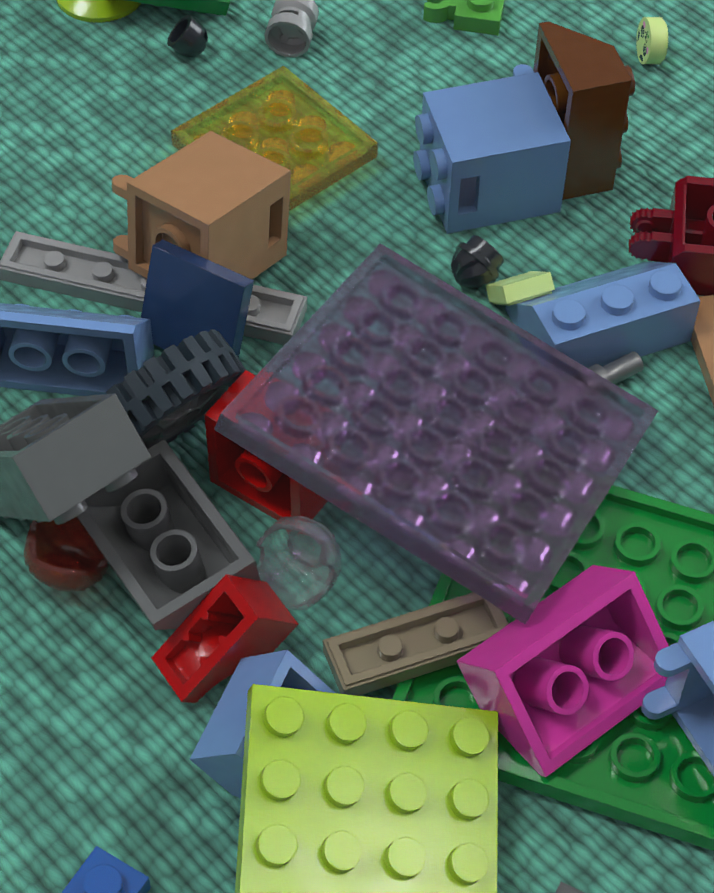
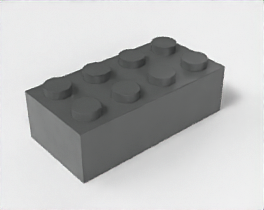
(65, 453)

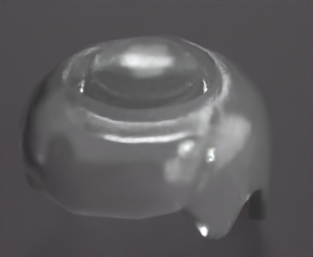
(299, 561)

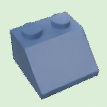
(222, 742)

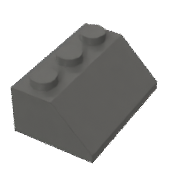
(165, 539)

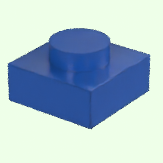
(107, 874)

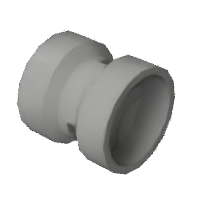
(291, 27)

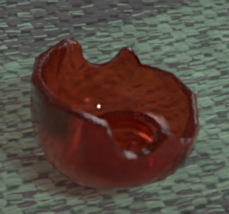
(63, 556)

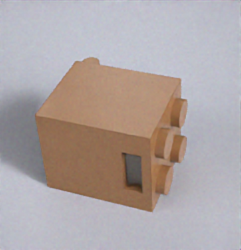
(209, 202)

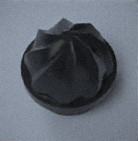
(475, 263)

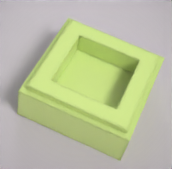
(520, 288)

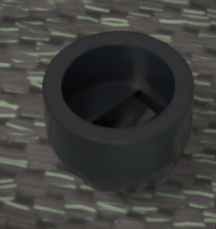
(188, 37)

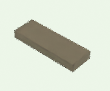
(410, 643)

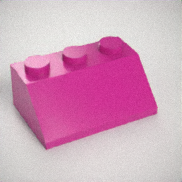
(570, 668)

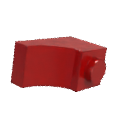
(231, 623)

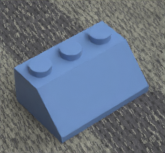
(613, 314)
(69, 349)

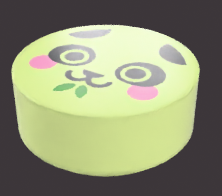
(652, 40)

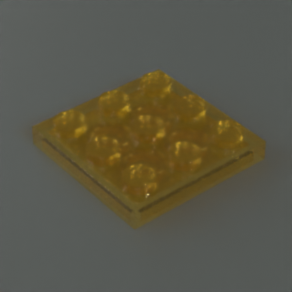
(289, 126)

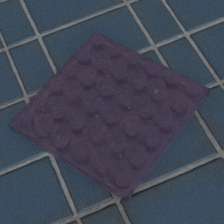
(442, 428)

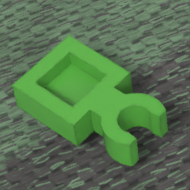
(468, 15)

